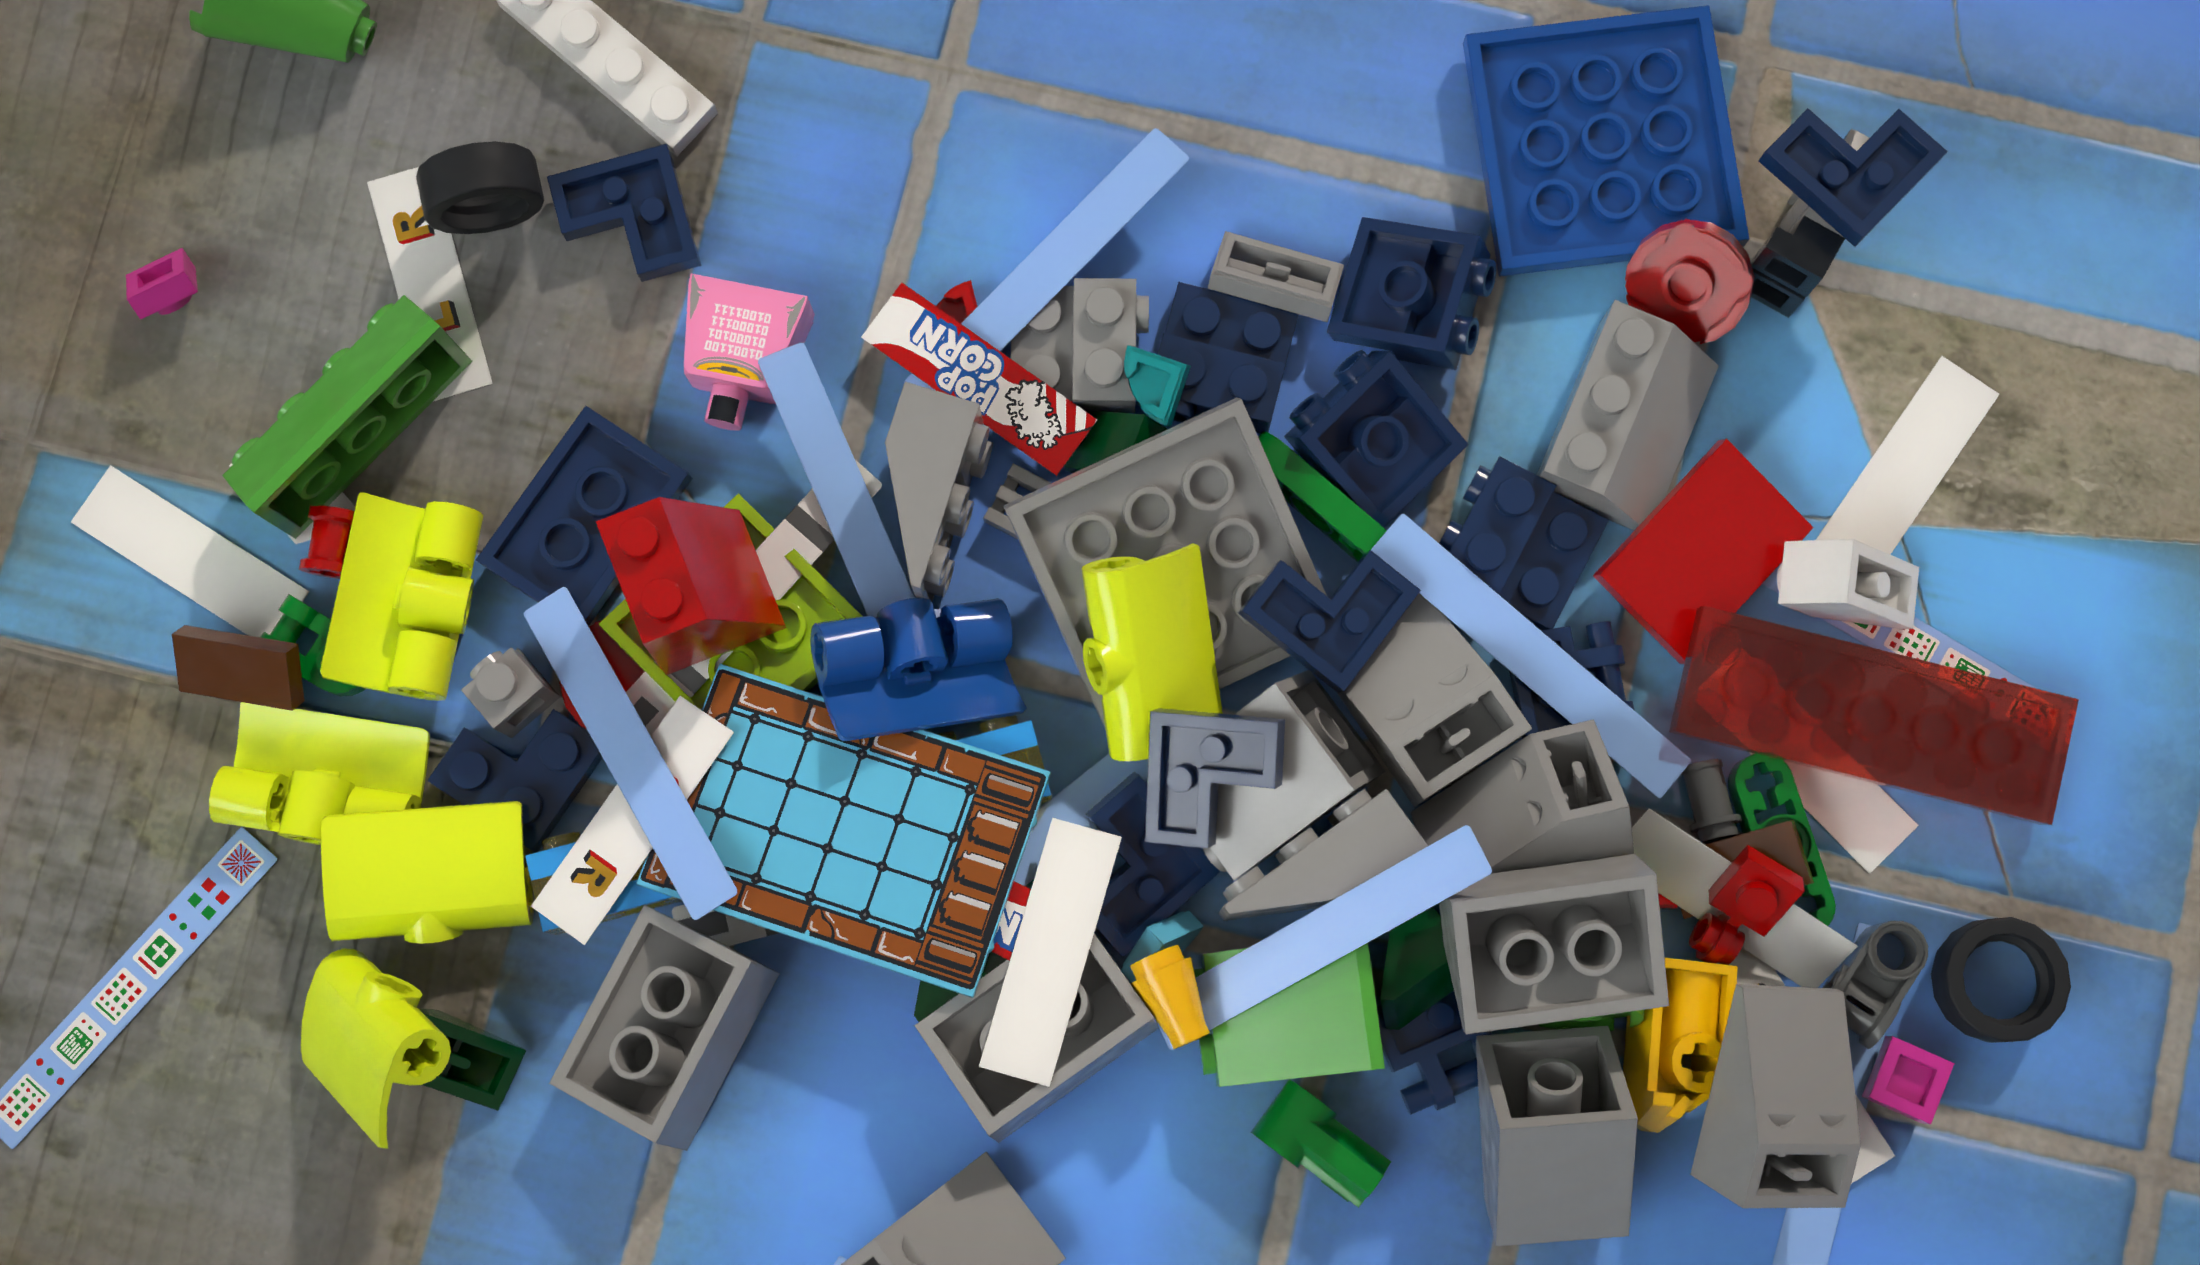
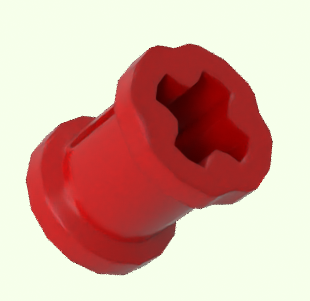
(327, 541)

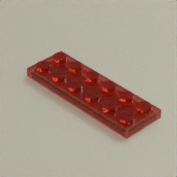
(1874, 715)

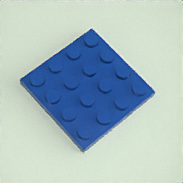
(1601, 136)

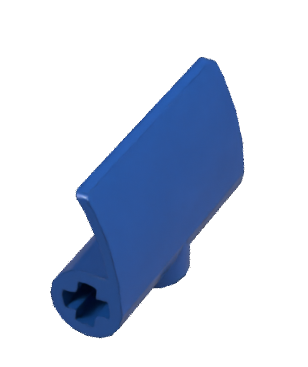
(916, 667)

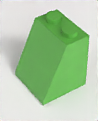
(1303, 1031)

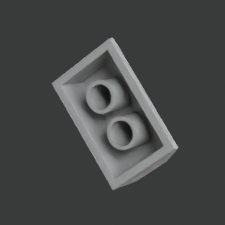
(1628, 416)
(1556, 944)
(1101, 1027)
(664, 1029)

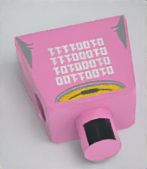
(726, 336)

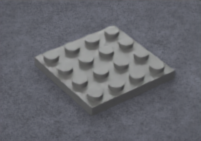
(1178, 488)

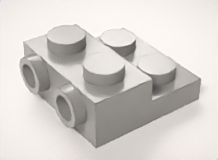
(1082, 342)

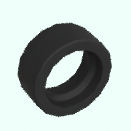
(479, 187)
(2050, 973)

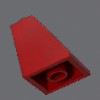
(689, 579)

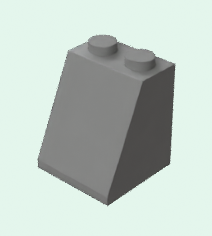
(1321, 770)
(1555, 1136)

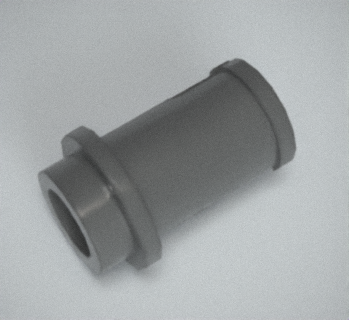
(1710, 802)

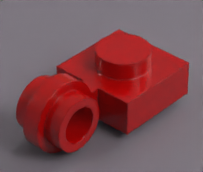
(1748, 893)

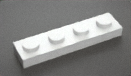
(618, 67)

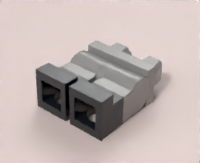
(1796, 253)

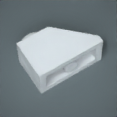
(1848, 583)

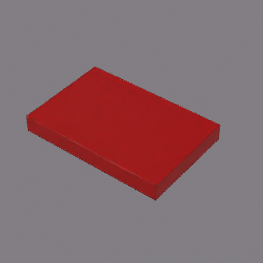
(1702, 547)

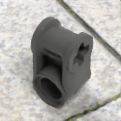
(1872, 984)

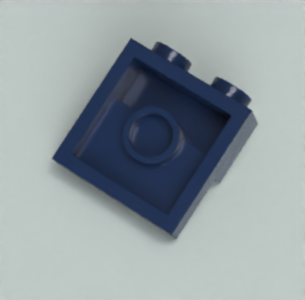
(1413, 292)
(1232, 351)
(1375, 435)
(1524, 540)

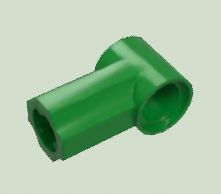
(1309, 1136)

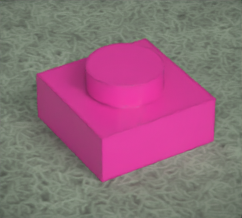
(162, 285)
(1908, 1080)

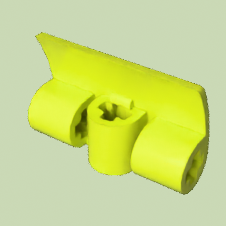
(402, 597)
(1148, 643)
(316, 765)
(425, 872)
(365, 1035)

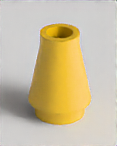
(1171, 994)

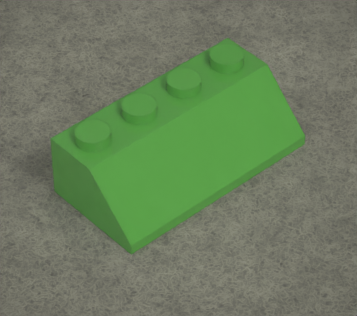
(346, 416)

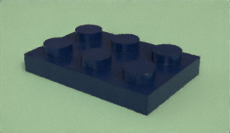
(552, 528)

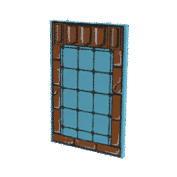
(864, 843)

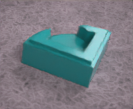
(1155, 382)

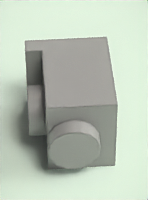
(509, 691)

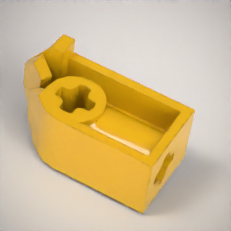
(1690, 1026)

